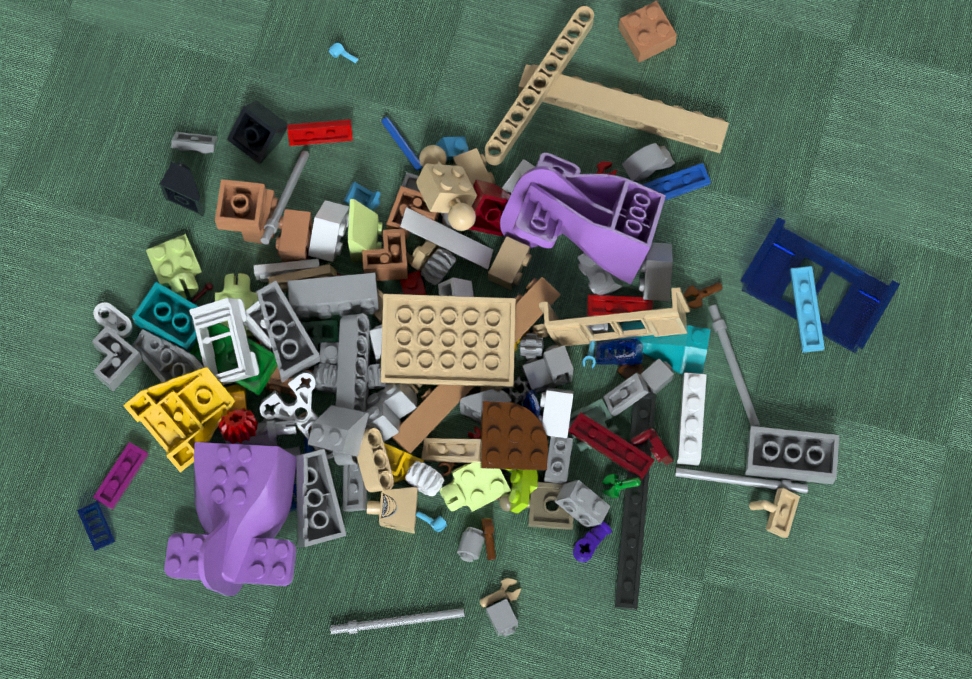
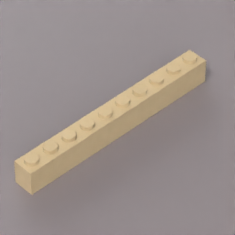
(633, 111)

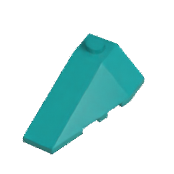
(682, 351)

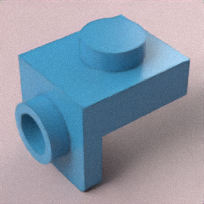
(453, 146)
(363, 196)

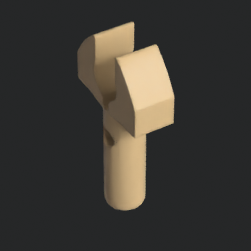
(501, 593)

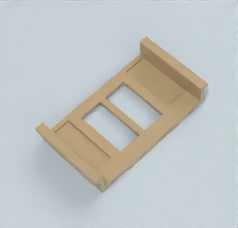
(657, 323)

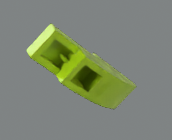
(523, 484)

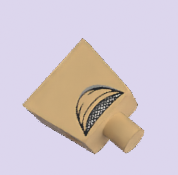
(396, 509)

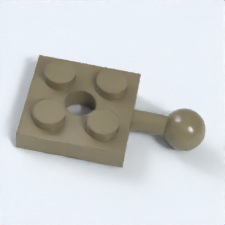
(539, 515)

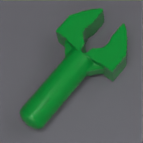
(619, 484)

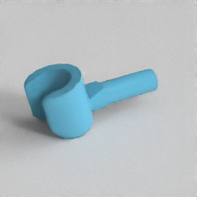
(337, 49)
(590, 354)
(437, 524)

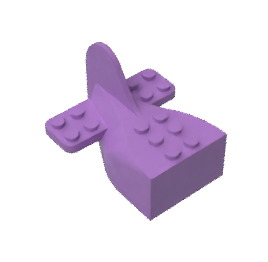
(598, 212)
(242, 505)

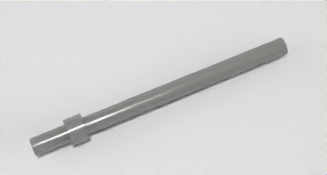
(273, 223)
(720, 327)
(741, 480)
(354, 626)

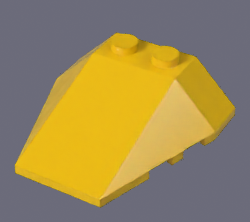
(182, 412)

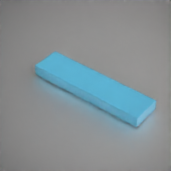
(807, 309)

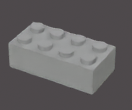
(333, 296)
(792, 455)

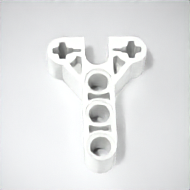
(287, 411)

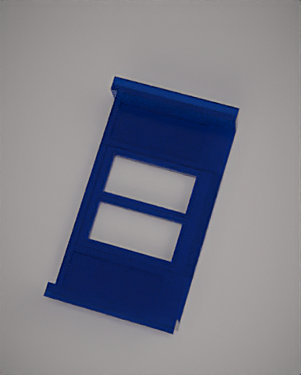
(858, 311)

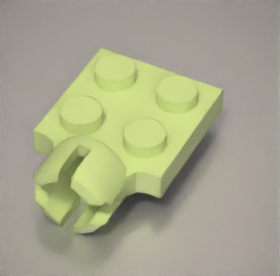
(175, 265)
(239, 291)
(474, 487)

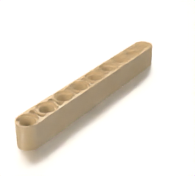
(537, 94)

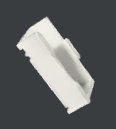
(218, 312)

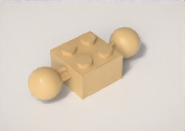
(446, 188)

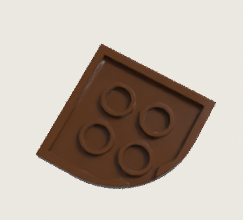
(511, 438)

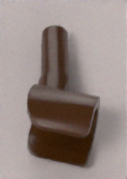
(449, 465)

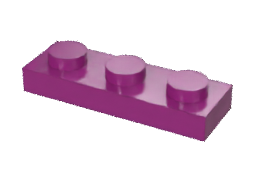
(121, 476)

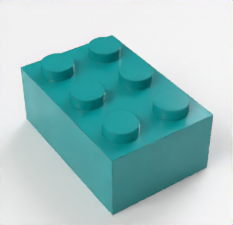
(167, 317)

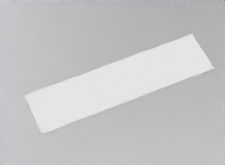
(446, 238)

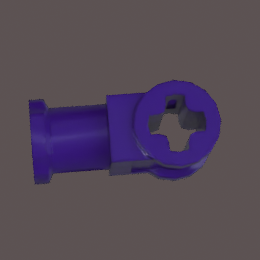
(591, 542)

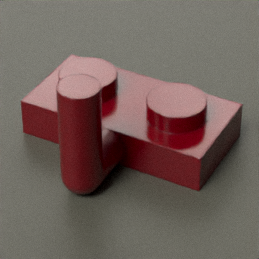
(658, 449)

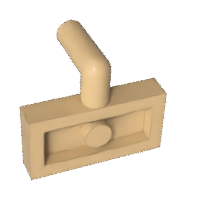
(422, 254)
(781, 511)

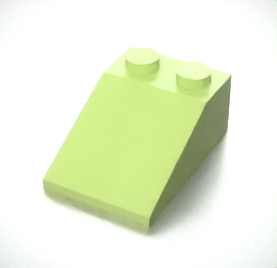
(362, 230)

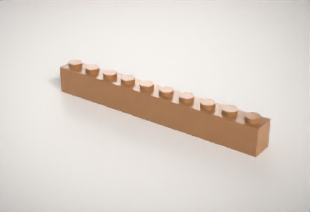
(446, 397)

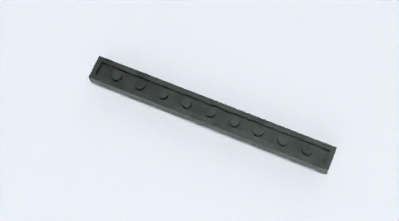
(634, 513)

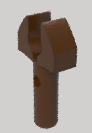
(691, 291)
(488, 529)

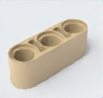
(374, 462)

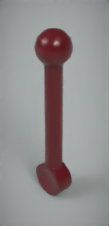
(208, 286)

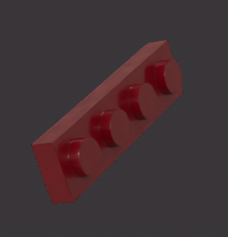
(611, 445)

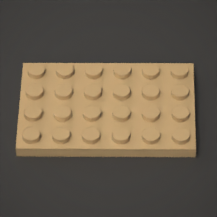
(448, 340)

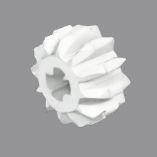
(424, 478)

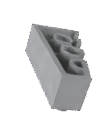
(288, 338)
(317, 502)

